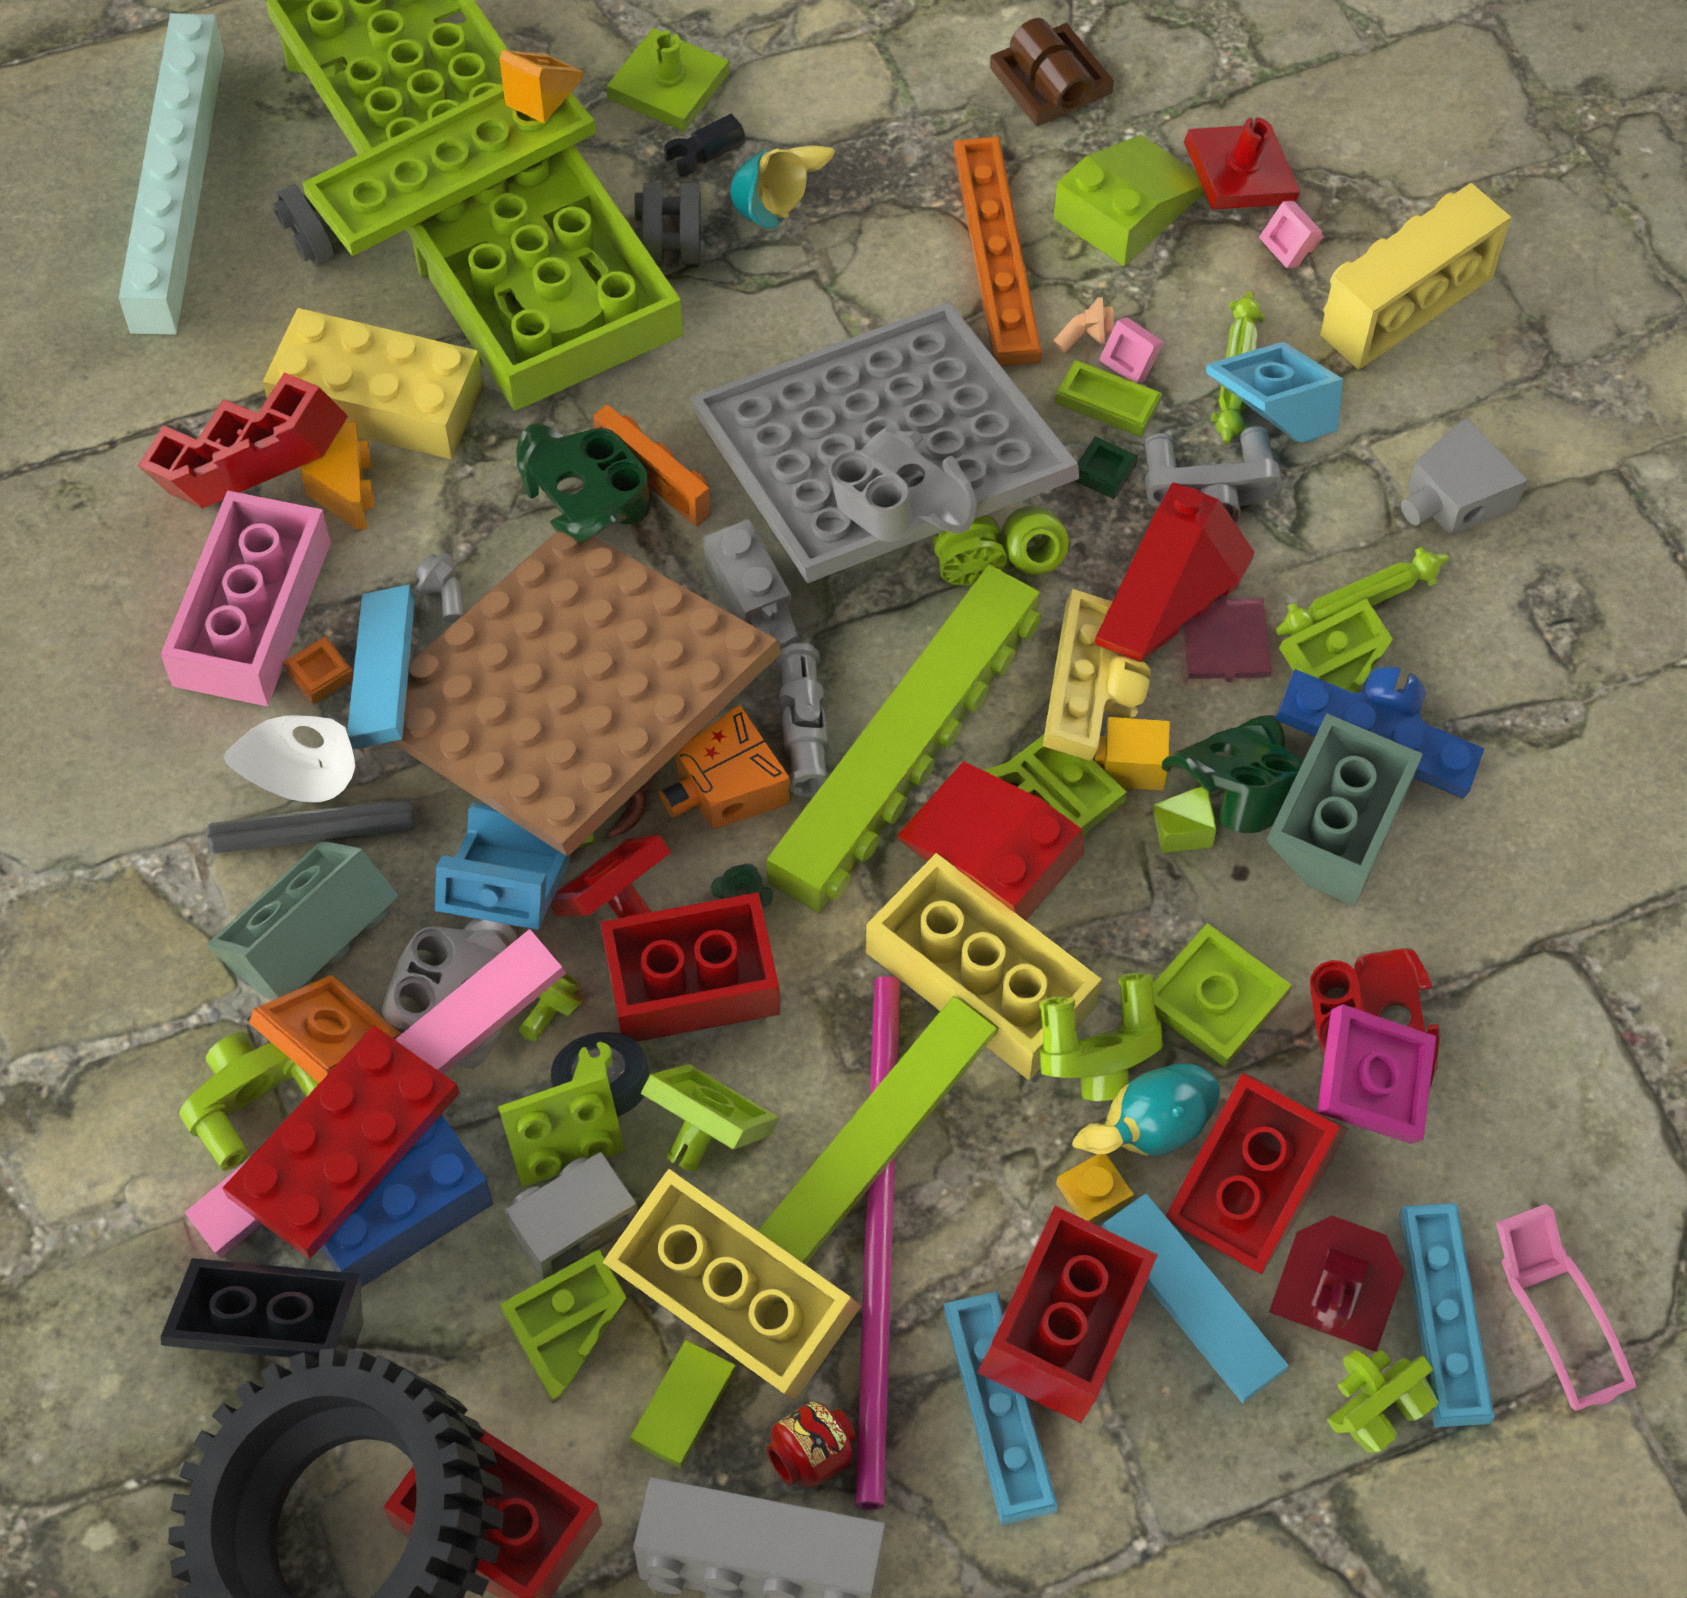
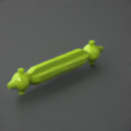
(1241, 340)
(1374, 587)

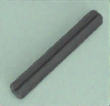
(310, 826)

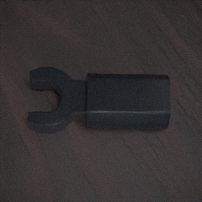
(705, 144)

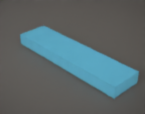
(381, 667)
(1200, 1302)
(1446, 1314)
(1000, 1416)

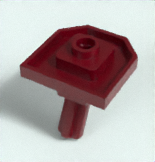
(1340, 1281)

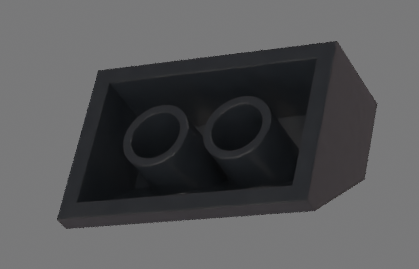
(264, 1309)

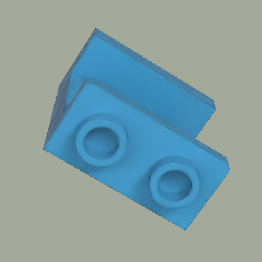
(499, 872)

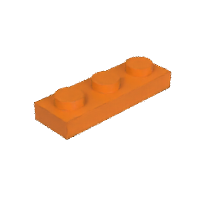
(670, 480)

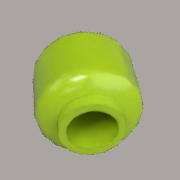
(1045, 550)

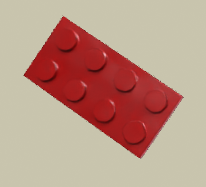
(341, 1141)

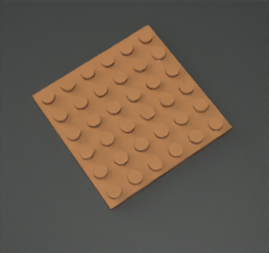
(574, 686)

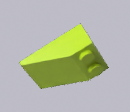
(1125, 196)

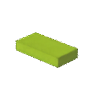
(1108, 398)
(683, 1404)

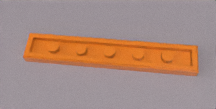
(997, 251)

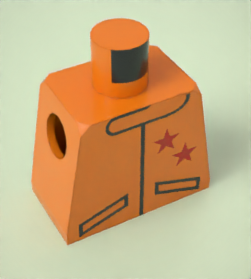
(727, 774)

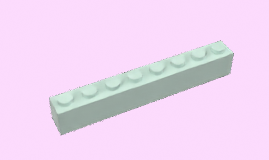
(172, 175)

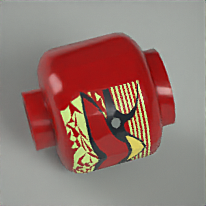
(811, 1445)

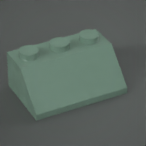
(1342, 807)
(305, 919)

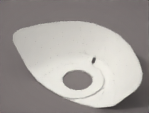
(289, 769)

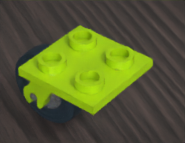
(578, 1116)

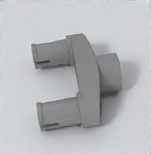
(1229, 482)

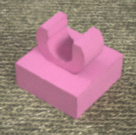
(1291, 234)
(1131, 350)

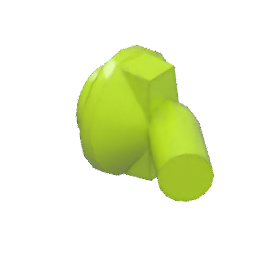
(560, 997)

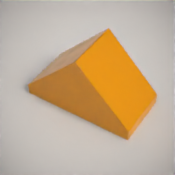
(536, 82)

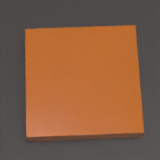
(318, 1024)

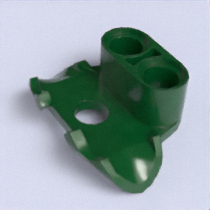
(611, 474)
(1253, 778)

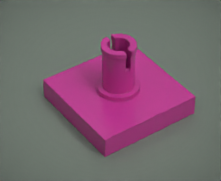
(1376, 1074)

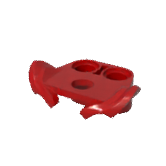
(1372, 986)

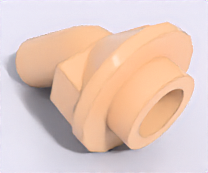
(1095, 321)

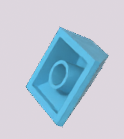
(1284, 389)

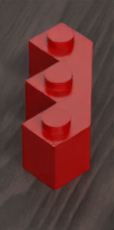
(245, 446)

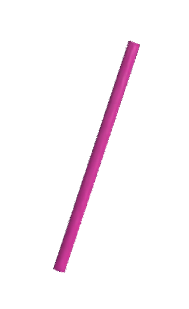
(877, 1273)

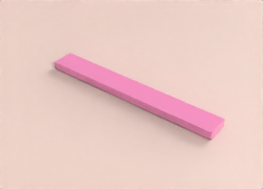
(438, 1038)

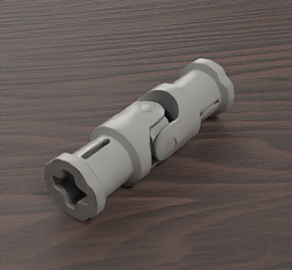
(802, 718)

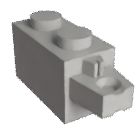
(749, 581)

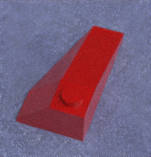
(1178, 571)

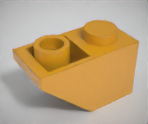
(338, 477)

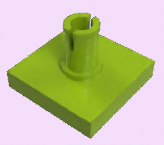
(668, 79)
(708, 1112)

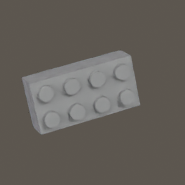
(753, 1546)

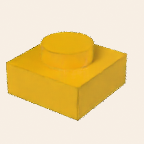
(1095, 1189)

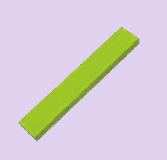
(878, 1130)

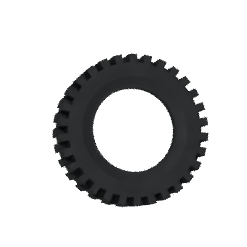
(293, 1422)

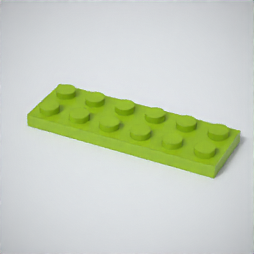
(439, 166)

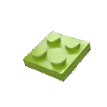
(1217, 994)

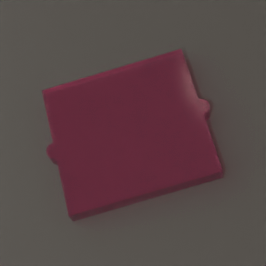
(1228, 641)

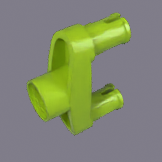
(1105, 1057)
(239, 1078)

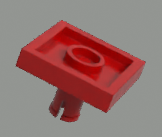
(1241, 165)
(611, 880)

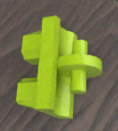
(1399, 1384)

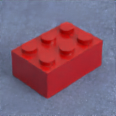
(691, 967)
(1068, 1314)
(542, 1529)

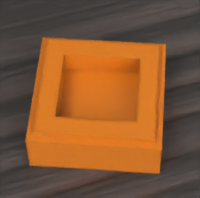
(319, 670)

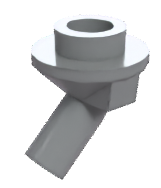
(437, 577)

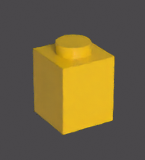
(1135, 752)

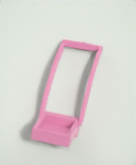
(1536, 1254)

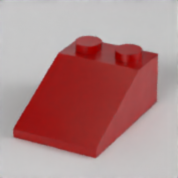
(996, 837)
(1255, 1172)

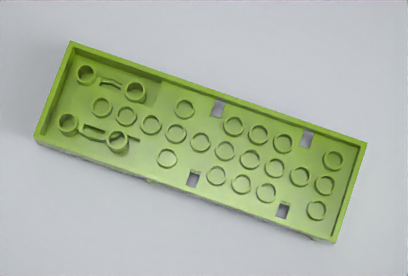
(529, 267)

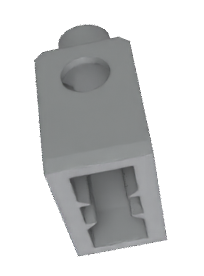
(1462, 482)

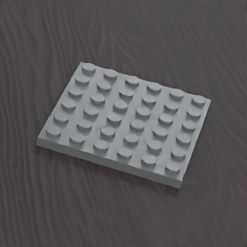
(910, 374)

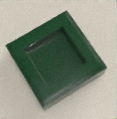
(1105, 467)

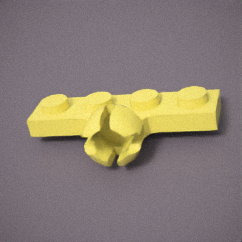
(1089, 680)

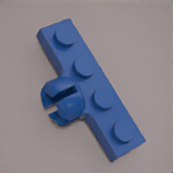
(1395, 715)

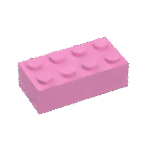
(246, 598)

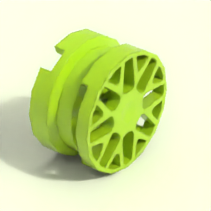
(968, 553)

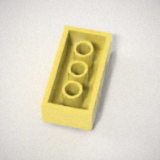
(1414, 275)
(385, 380)
(960, 941)
(732, 1284)

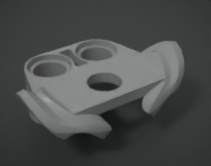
(881, 502)
(459, 957)

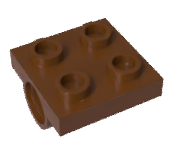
(1049, 71)

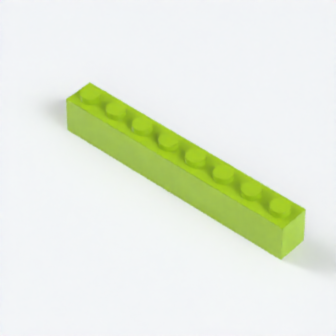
(903, 740)

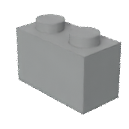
(571, 1214)

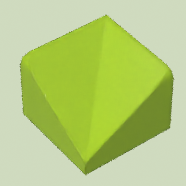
(1185, 821)

